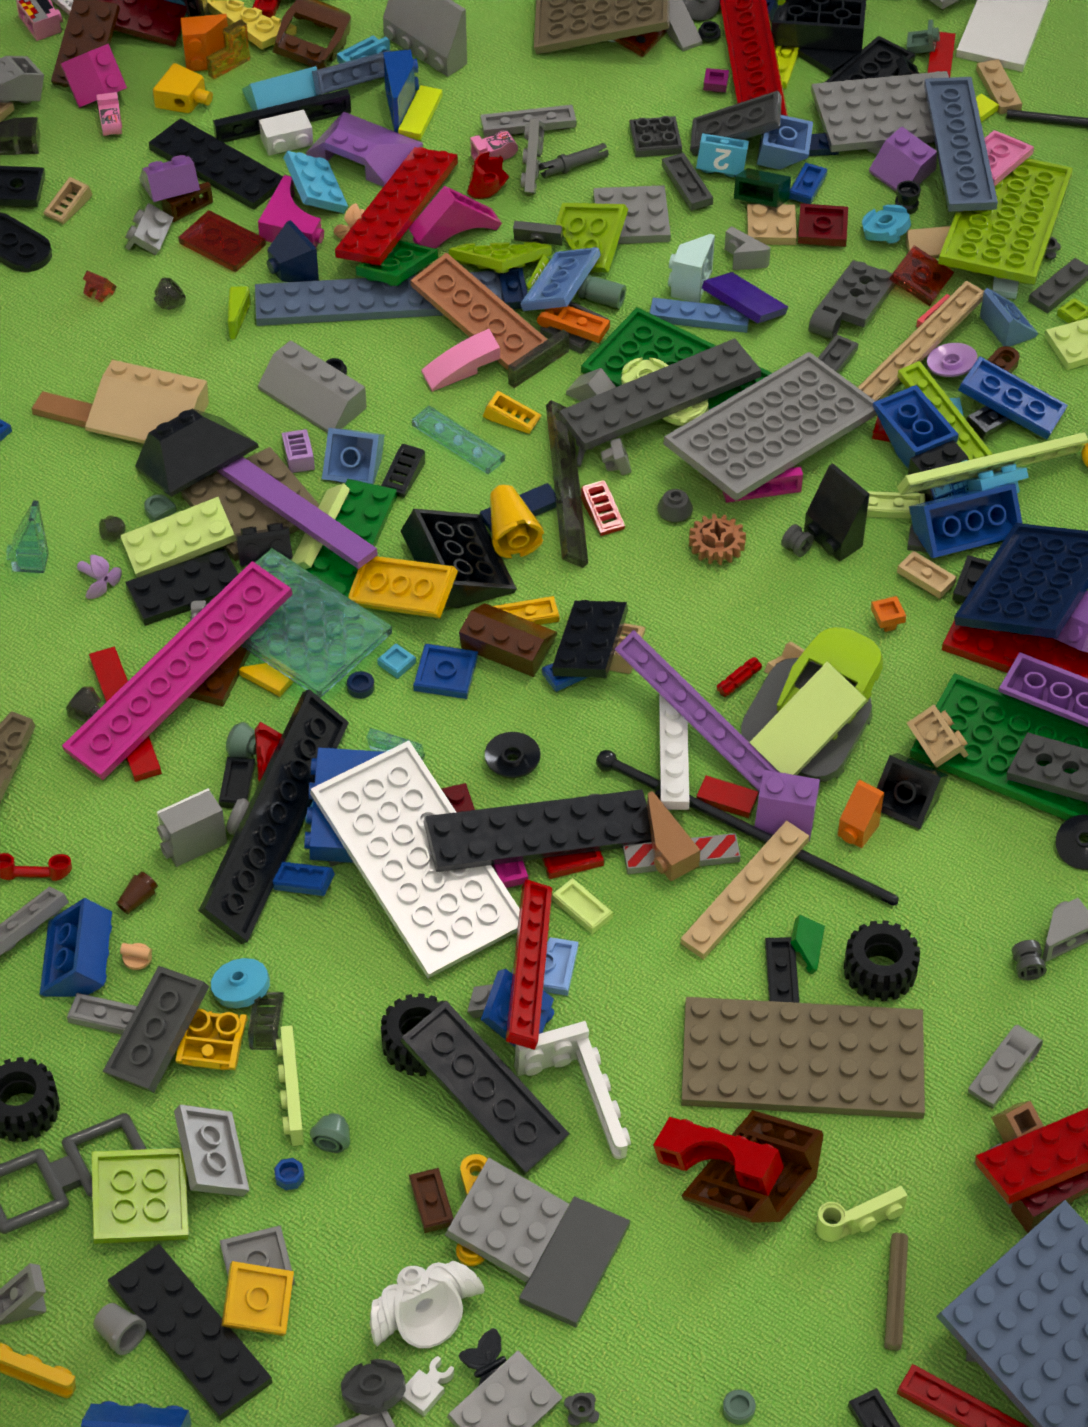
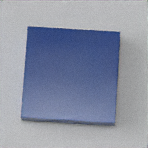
(445, 671)

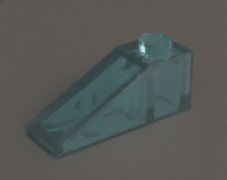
(29, 544)

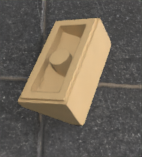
(927, 239)

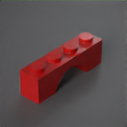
(686, 1144)

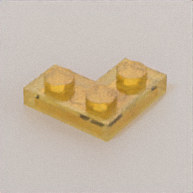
(233, 54)

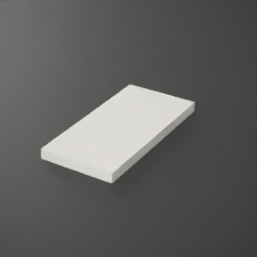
(1002, 31)

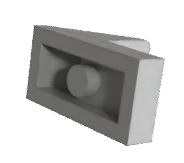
(746, 251)
(23, 1295)

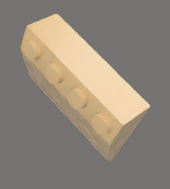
(140, 398)

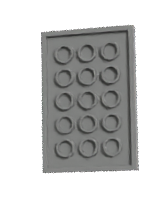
(871, 109)

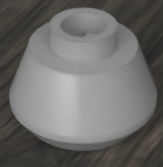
(236, 815)

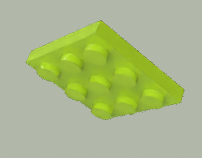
(139, 1195)

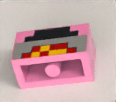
(39, 17)

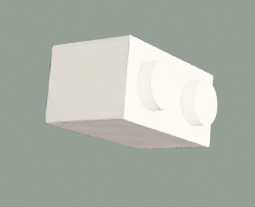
(286, 132)

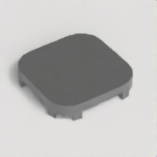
(833, 756)

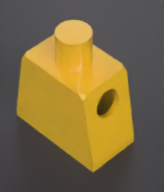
(181, 90)

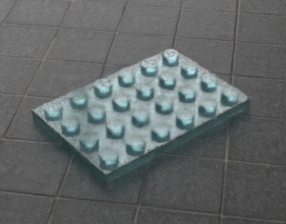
(316, 631)

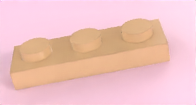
(998, 85)

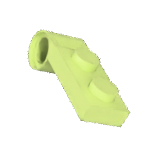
(860, 1218)

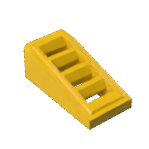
(497, 412)

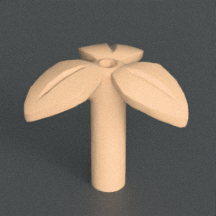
(351, 216)

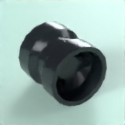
(908, 195)

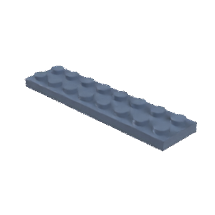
(960, 144)

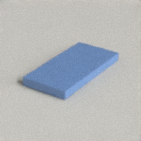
(560, 279)

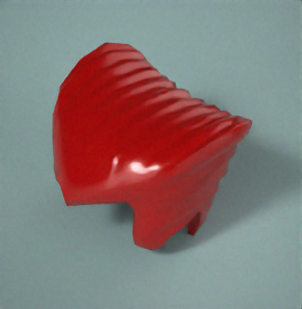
(486, 176)

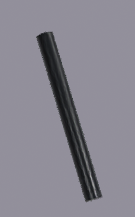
(1047, 118)

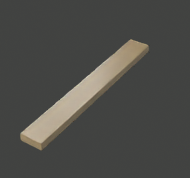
(923, 340)

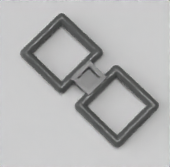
(65, 1172)

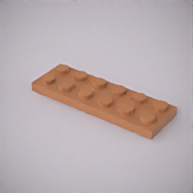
(475, 308)

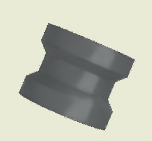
(797, 540)

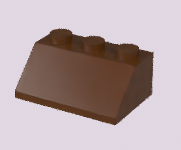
(506, 638)

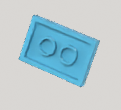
(315, 182)

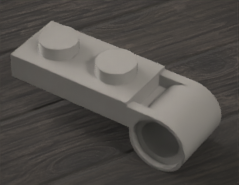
(1005, 1065)

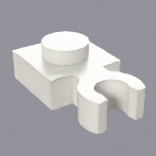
(425, 1390)

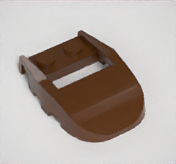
(322, 16)

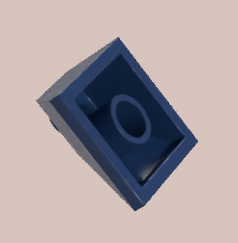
(293, 256)

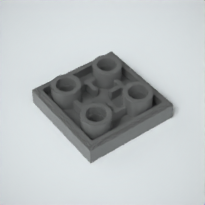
(655, 136)

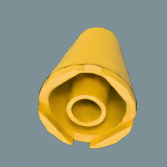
(513, 523)

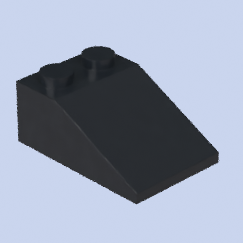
(838, 514)

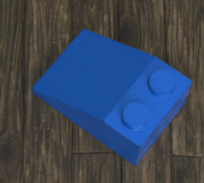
(400, 83)
(913, 423)

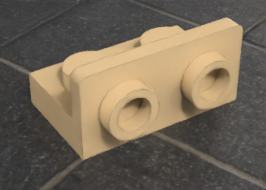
(936, 735)

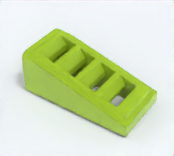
(238, 307)

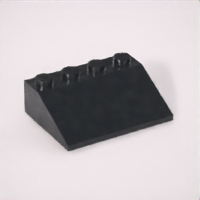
(463, 543)

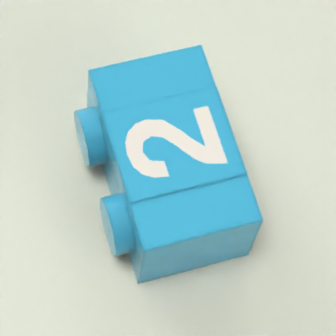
(722, 155)

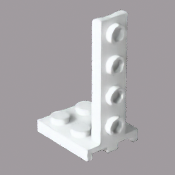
(558, 1050)

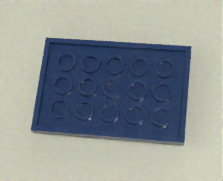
(1030, 582)

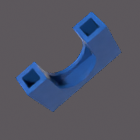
(322, 840)

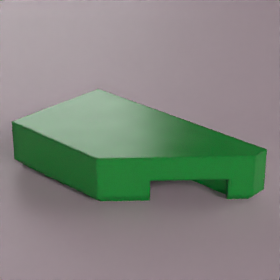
(807, 940)

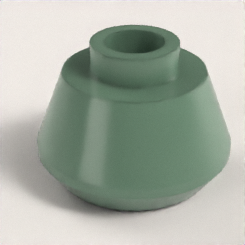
(241, 741)
(331, 1133)

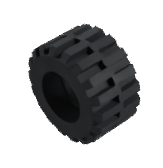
(877, 979)
(400, 1021)
(35, 1114)

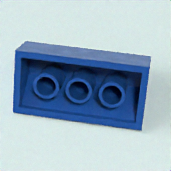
(966, 519)

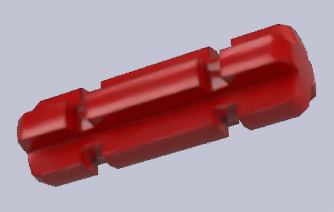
(739, 677)

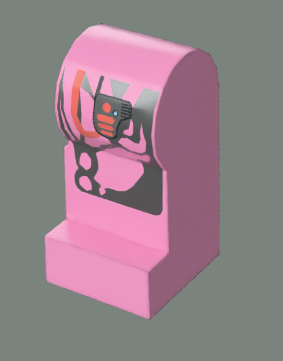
(109, 113)
(499, 144)

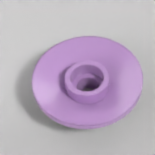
(951, 359)

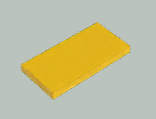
(403, 586)

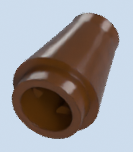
(137, 892)

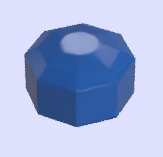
(289, 1174)

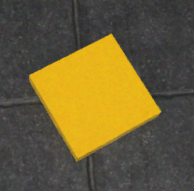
(257, 1298)

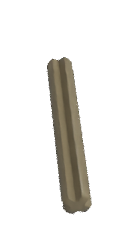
(896, 1291)

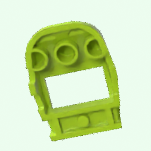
(848, 652)

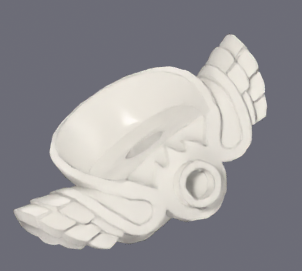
(424, 1304)

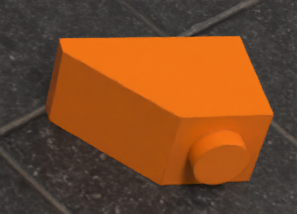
(861, 814)

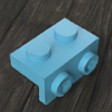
(364, 48)
(988, 479)

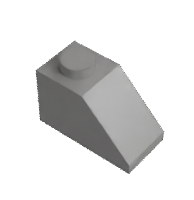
(1067, 929)

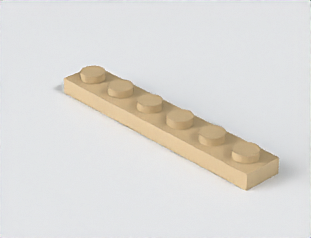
(744, 890)

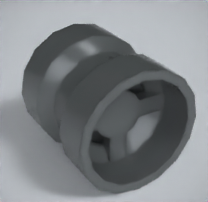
(1030, 964)

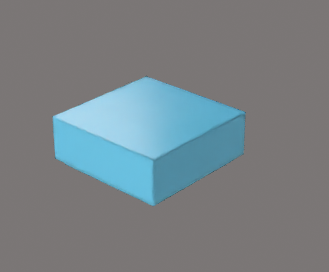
(396, 661)

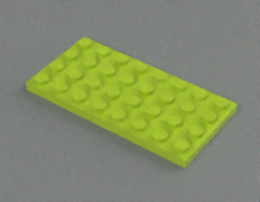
(1016, 234)

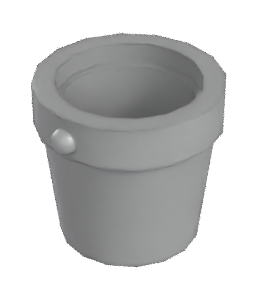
(119, 1328)

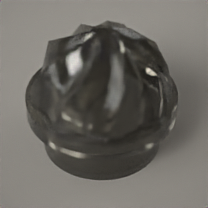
(111, 528)

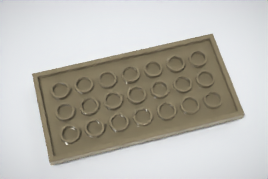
(803, 1057)

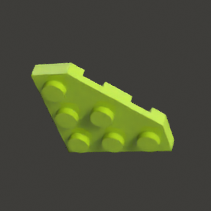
(593, 226)
(500, 255)

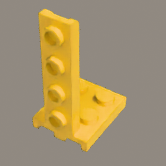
(34, 1372)

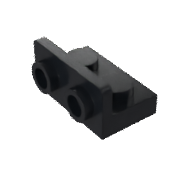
(254, 543)

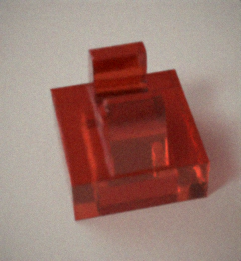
(97, 283)

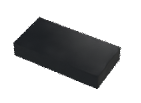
(236, 781)

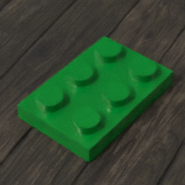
(400, 264)

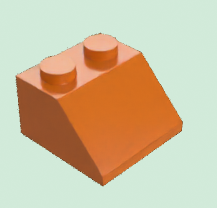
(202, 38)

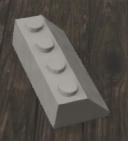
(312, 388)

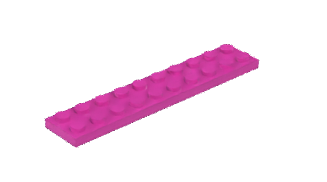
(177, 670)

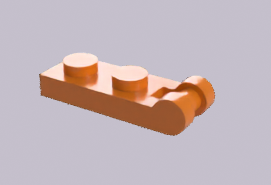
(575, 322)

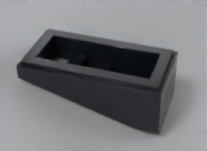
(408, 456)

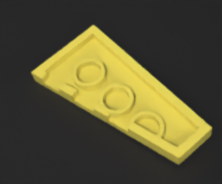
(261, 29)

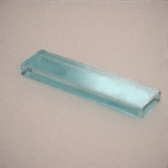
(458, 439)

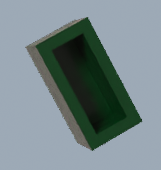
(762, 187)

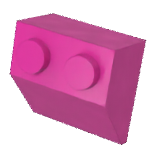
(93, 75)

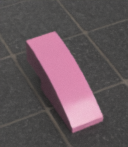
(461, 360)

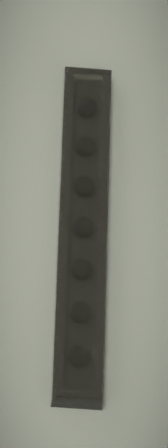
(566, 488)

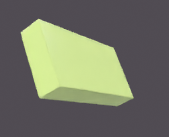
(582, 906)

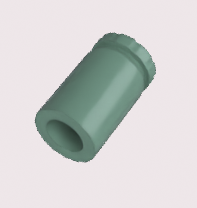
(603, 291)

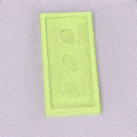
(809, 720)

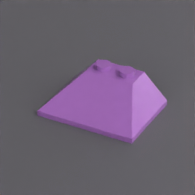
(366, 144)

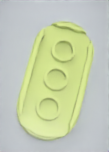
(638, 367)

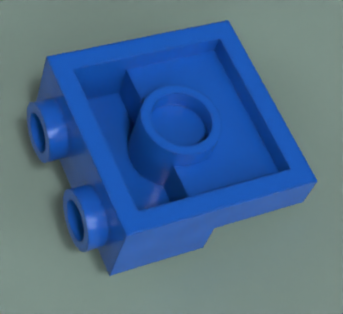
(498, 1002)

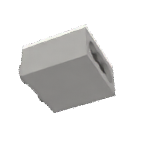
(191, 827)

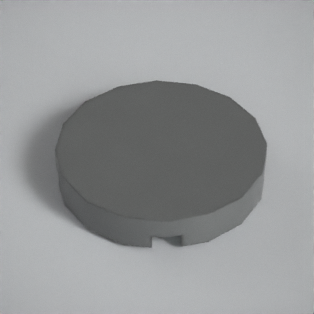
(373, 1387)

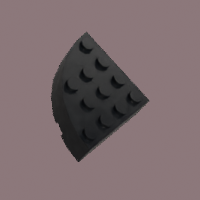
(820, 24)

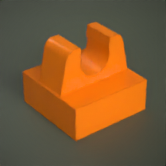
(888, 613)

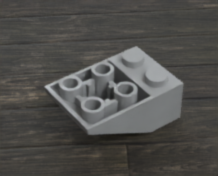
(20, 80)

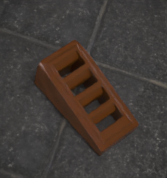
(182, 205)

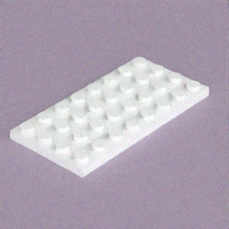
(381, 825)

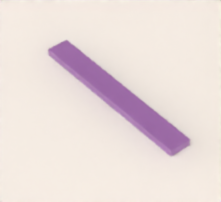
(300, 512)
(694, 708)

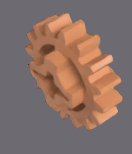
(717, 539)

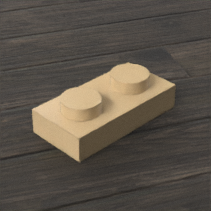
(926, 574)

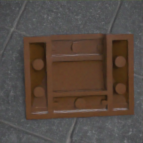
(800, 1154)

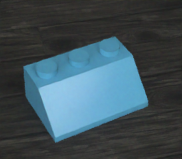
(281, 89)

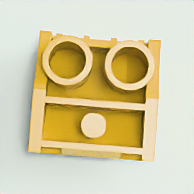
(212, 1040)

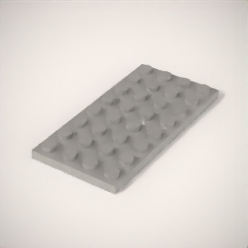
(771, 425)

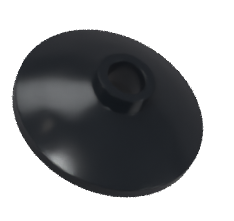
(512, 746)
(1069, 846)

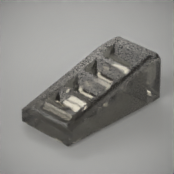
(266, 1021)

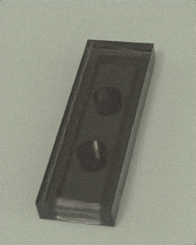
(538, 358)

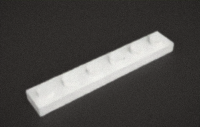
(673, 757)

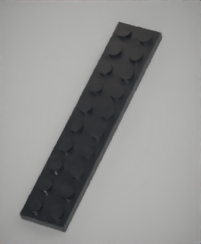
(271, 819)

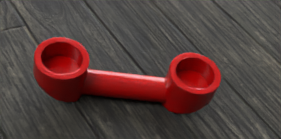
(58, 868)

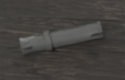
(564, 163)

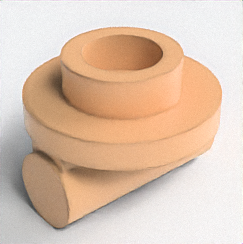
(136, 955)

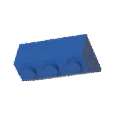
(76, 950)
(139, 1415)

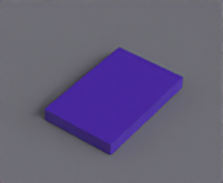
(744, 297)

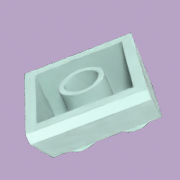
(691, 267)

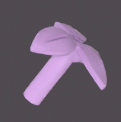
(99, 570)

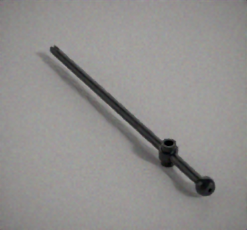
(608, 761)

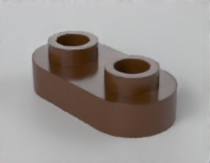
(1005, 358)

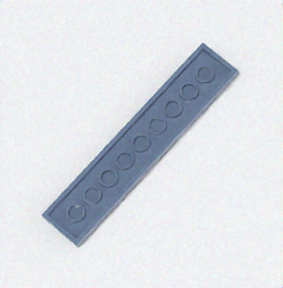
(346, 300)

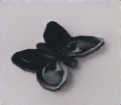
(484, 1356)

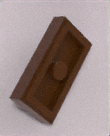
(431, 1200)

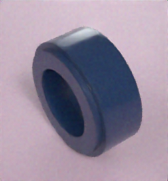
(360, 684)

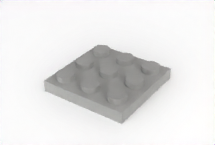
(646, 215)
(507, 1220)

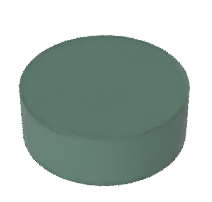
(739, 1407)

